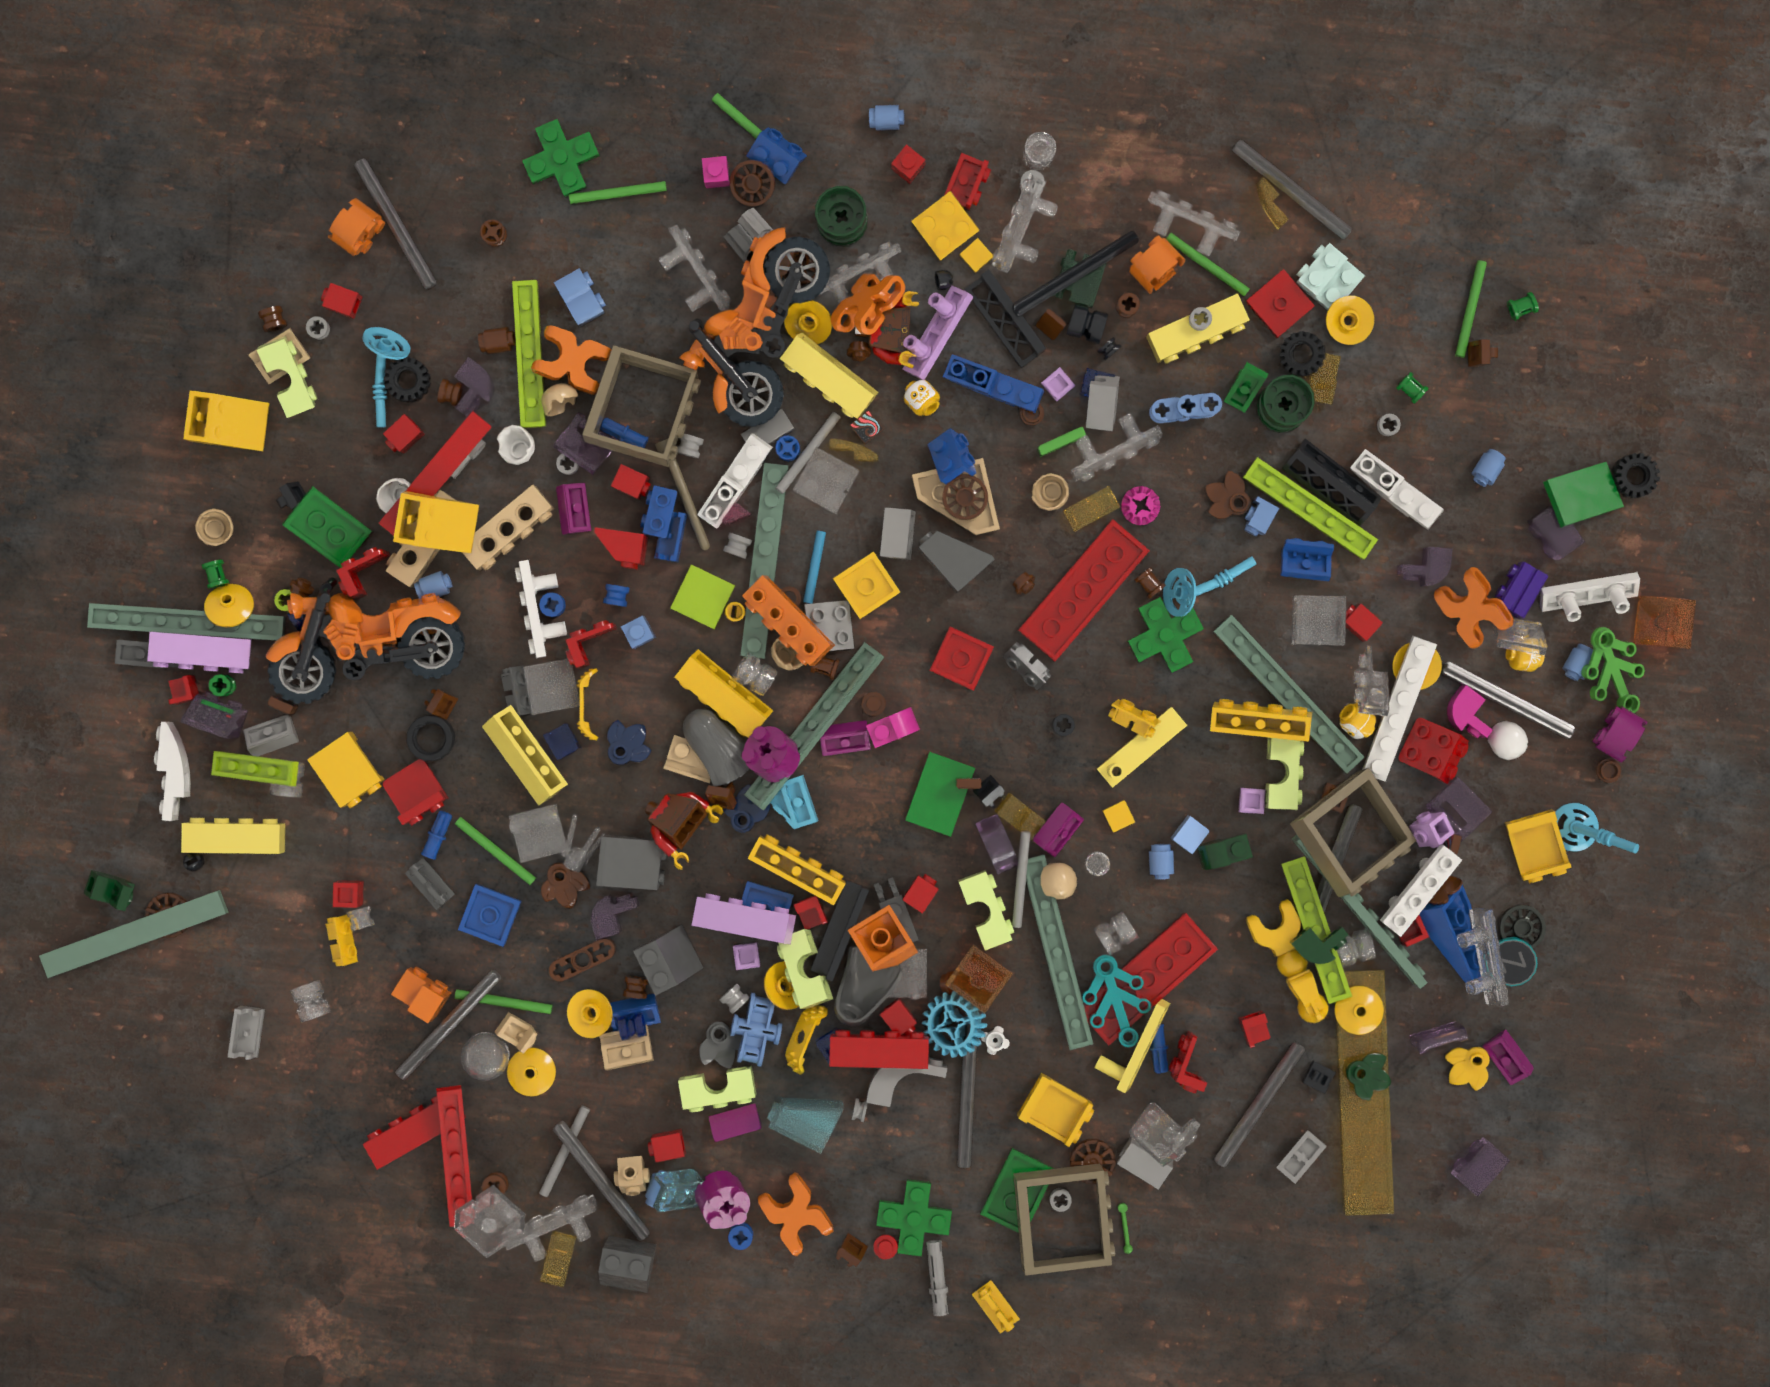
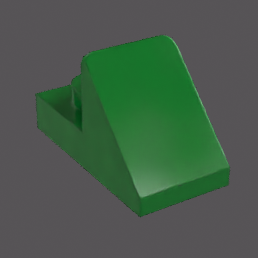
(1245, 387)

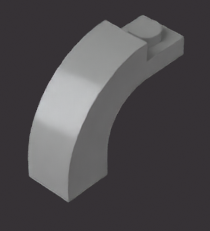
(885, 1079)

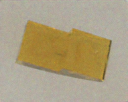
(1267, 196)
(1324, 380)
(860, 452)
(1091, 508)
(1020, 816)
(558, 1259)

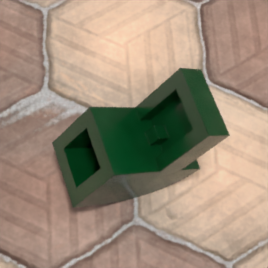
(1224, 852)
(109, 889)
(1314, 949)

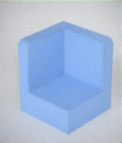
(1190, 834)

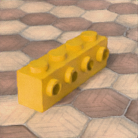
(723, 694)
(1261, 721)
(796, 869)

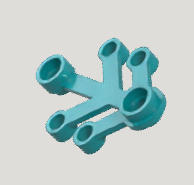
(1115, 997)

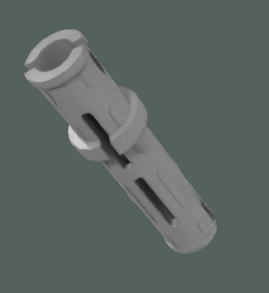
(936, 1270)

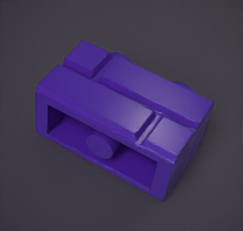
(1521, 588)

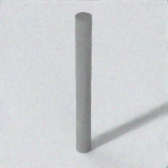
(807, 453)
(1021, 879)
(563, 1153)

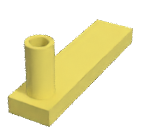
(1141, 748)
(1127, 1075)

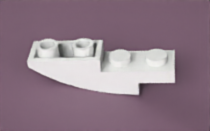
(735, 480)
(1396, 490)
(172, 759)

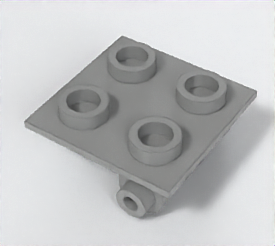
(833, 621)

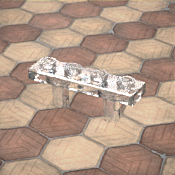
(1171, 209)
(1015, 230)
(685, 252)
(864, 262)
(1128, 449)
(1489, 957)
(559, 1216)

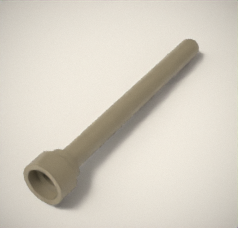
(686, 498)

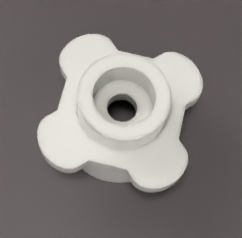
(1001, 1043)

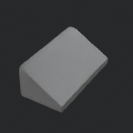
(772, 430)
(270, 735)

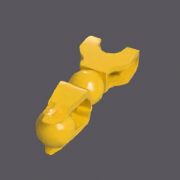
(1300, 980)

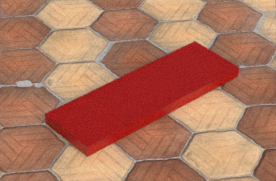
(1083, 590)
(1161, 966)

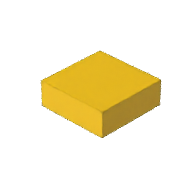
(976, 255)
(1118, 816)

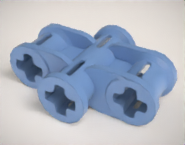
(1194, 403)
(754, 1039)

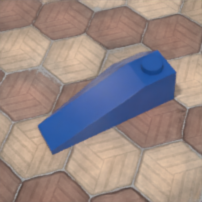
(1443, 926)

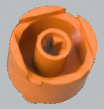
(356, 227)
(1156, 264)

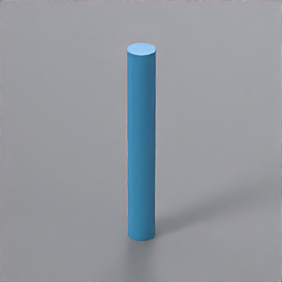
(814, 567)

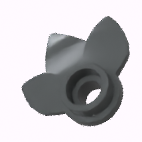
(721, 1048)

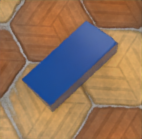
(633, 1005)

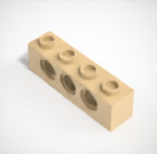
(510, 514)
(412, 573)

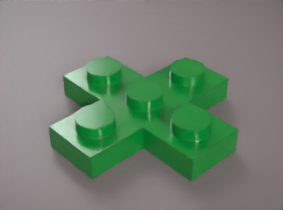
(560, 157)
(1165, 635)
(914, 1217)

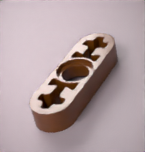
(563, 960)

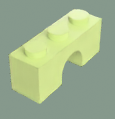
(280, 355)
(1285, 793)
(980, 889)
(807, 991)
(697, 1094)

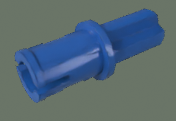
(623, 433)
(437, 835)
(1159, 1051)

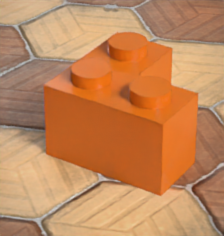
(421, 994)

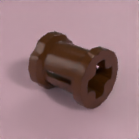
(1134, 302)
(1150, 582)
(826, 667)

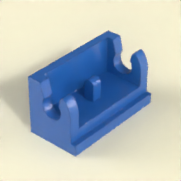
(670, 547)

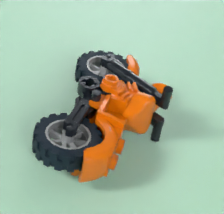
(755, 323)
(362, 640)

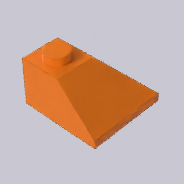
(883, 940)

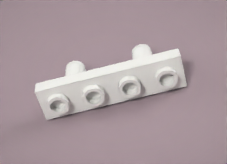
(1592, 591)
(532, 622)
(1420, 890)

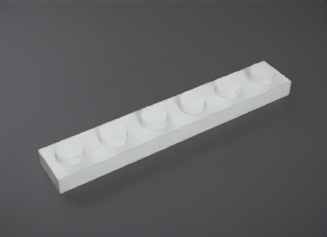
(1400, 707)

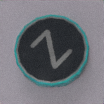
(1518, 960)

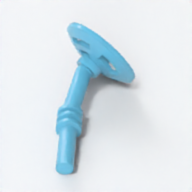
(383, 351)
(1186, 593)
(1582, 829)

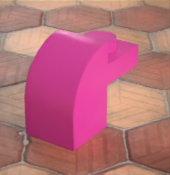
(1462, 709)
(893, 727)

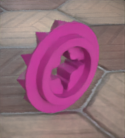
(1129, 508)

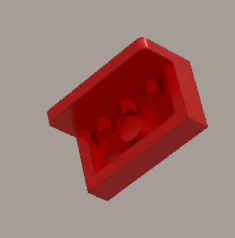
(967, 180)

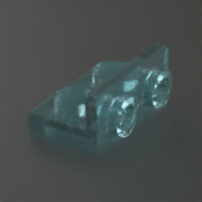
(677, 1190)

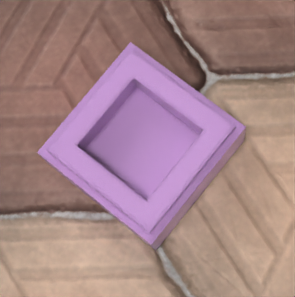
(1058, 384)
(1251, 800)
(746, 956)

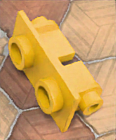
(1143, 720)
(344, 951)
(996, 1307)

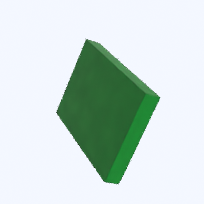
(1583, 494)
(326, 527)
(936, 796)
(1001, 1201)

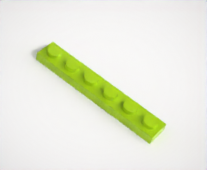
(527, 351)
(1310, 508)
(1313, 916)

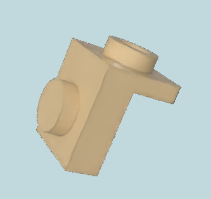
(516, 1032)

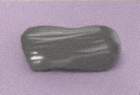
(716, 745)
(863, 989)

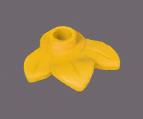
(1466, 1070)

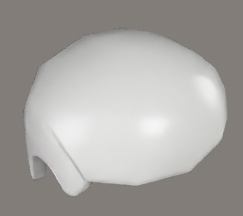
(515, 444)
(391, 492)
(1508, 740)

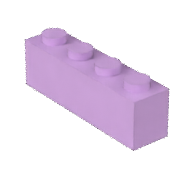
(199, 650)
(744, 920)

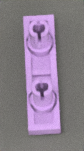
(937, 332)

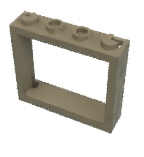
(617, 357)
(1321, 852)
(1062, 1175)

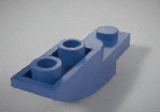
(993, 384)

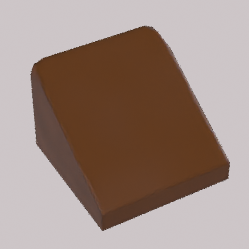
(1051, 324)

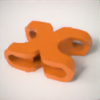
(868, 303)
(571, 360)
(1473, 607)
(795, 1214)

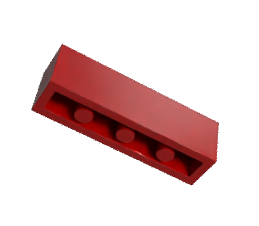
(879, 1050)
(403, 1134)

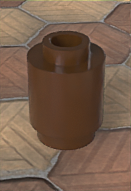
(496, 340)

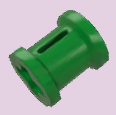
(1522, 306)
(1412, 387)
(215, 574)
(218, 691)

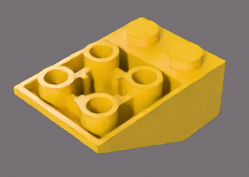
(226, 421)
(435, 522)

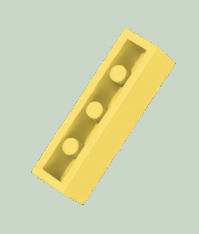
(1181, 337)
(828, 375)
(524, 755)
(233, 837)

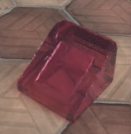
(735, 514)

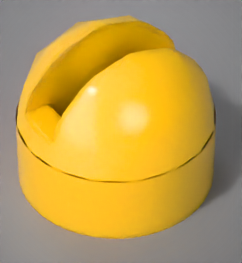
(739, 611)

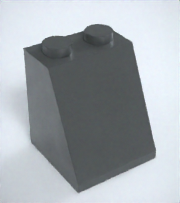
(953, 559)
(630, 863)
(668, 959)
(626, 1264)

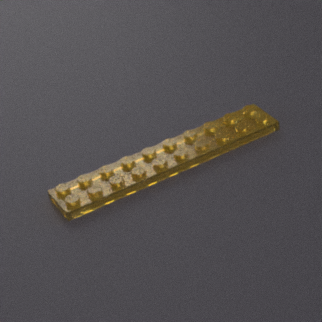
(1365, 1123)

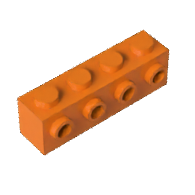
(788, 620)

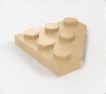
(930, 491)

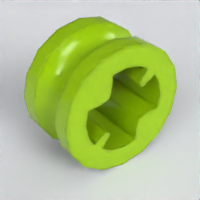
(278, 599)

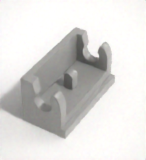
(1102, 403)
(897, 533)
(246, 1032)
(1301, 1156)
(1142, 1164)

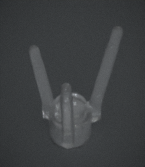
(578, 857)

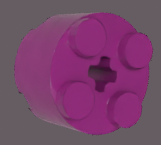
(1620, 734)
(771, 753)
(722, 1200)

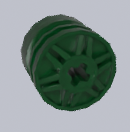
(836, 203)
(1290, 391)

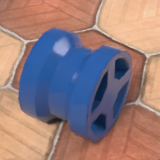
(784, 445)
(616, 595)
(558, 607)
(741, 1231)

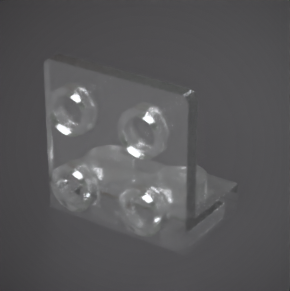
(1372, 687)

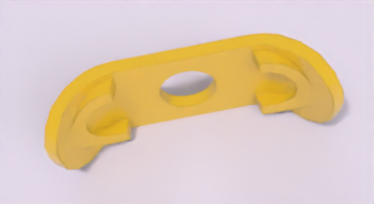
(584, 726)
(807, 1021)

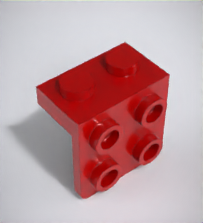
(350, 582)
(576, 653)
(1434, 750)
(415, 792)
(1188, 1081)

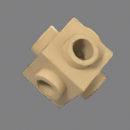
(631, 1175)

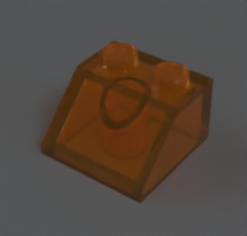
(1664, 622)
(978, 978)

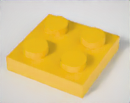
(945, 225)
(866, 585)

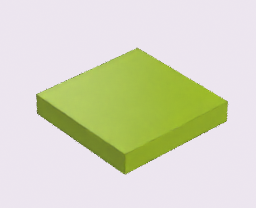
(702, 597)

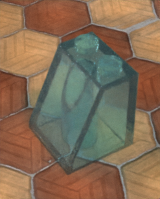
(806, 1120)

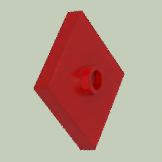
(1280, 303)
(961, 658)

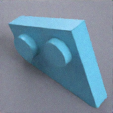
(795, 803)

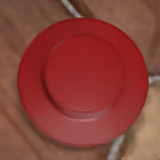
(885, 1246)

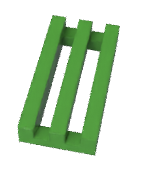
(1061, 441)

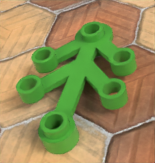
(1612, 668)

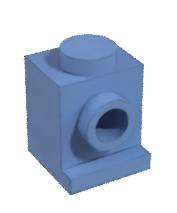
(1260, 517)

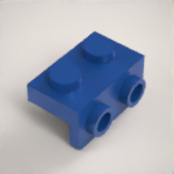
(777, 153)
(951, 456)
(660, 511)
(1306, 559)

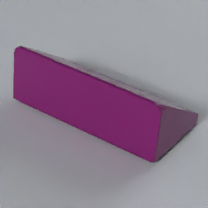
(573, 508)
(845, 738)
(1058, 829)
(1508, 1057)
(735, 1122)

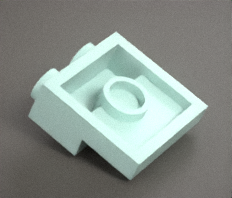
(1328, 276)

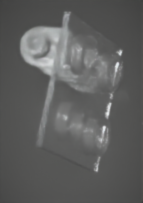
(538, 833)
(914, 978)

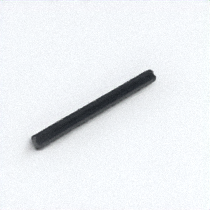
(1075, 273)

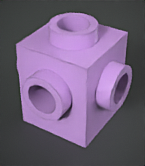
(1431, 829)

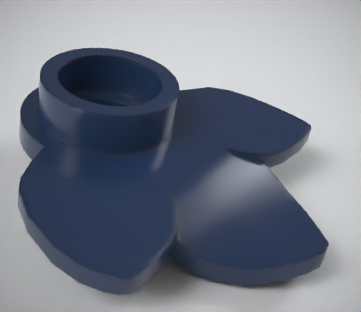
(629, 740)
(746, 808)

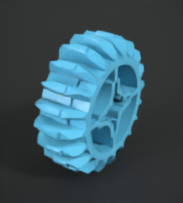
(957, 1033)

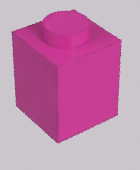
(716, 172)

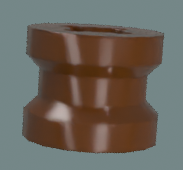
(491, 228)
(272, 319)
(450, 392)
(635, 987)
(498, 1179)

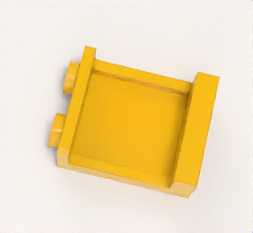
(346, 771)
(1538, 846)
(1056, 1110)

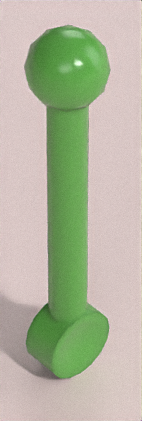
(1122, 1207)

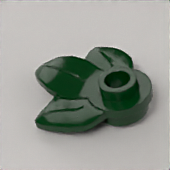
(1371, 1076)

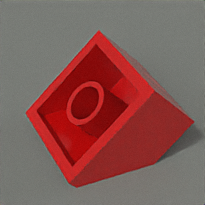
(624, 546)

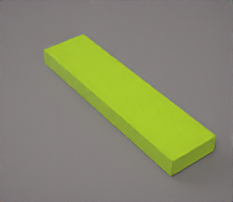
(255, 768)

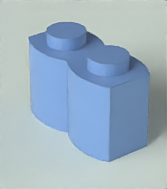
(579, 297)

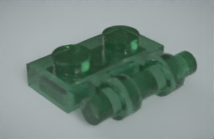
(1085, 289)

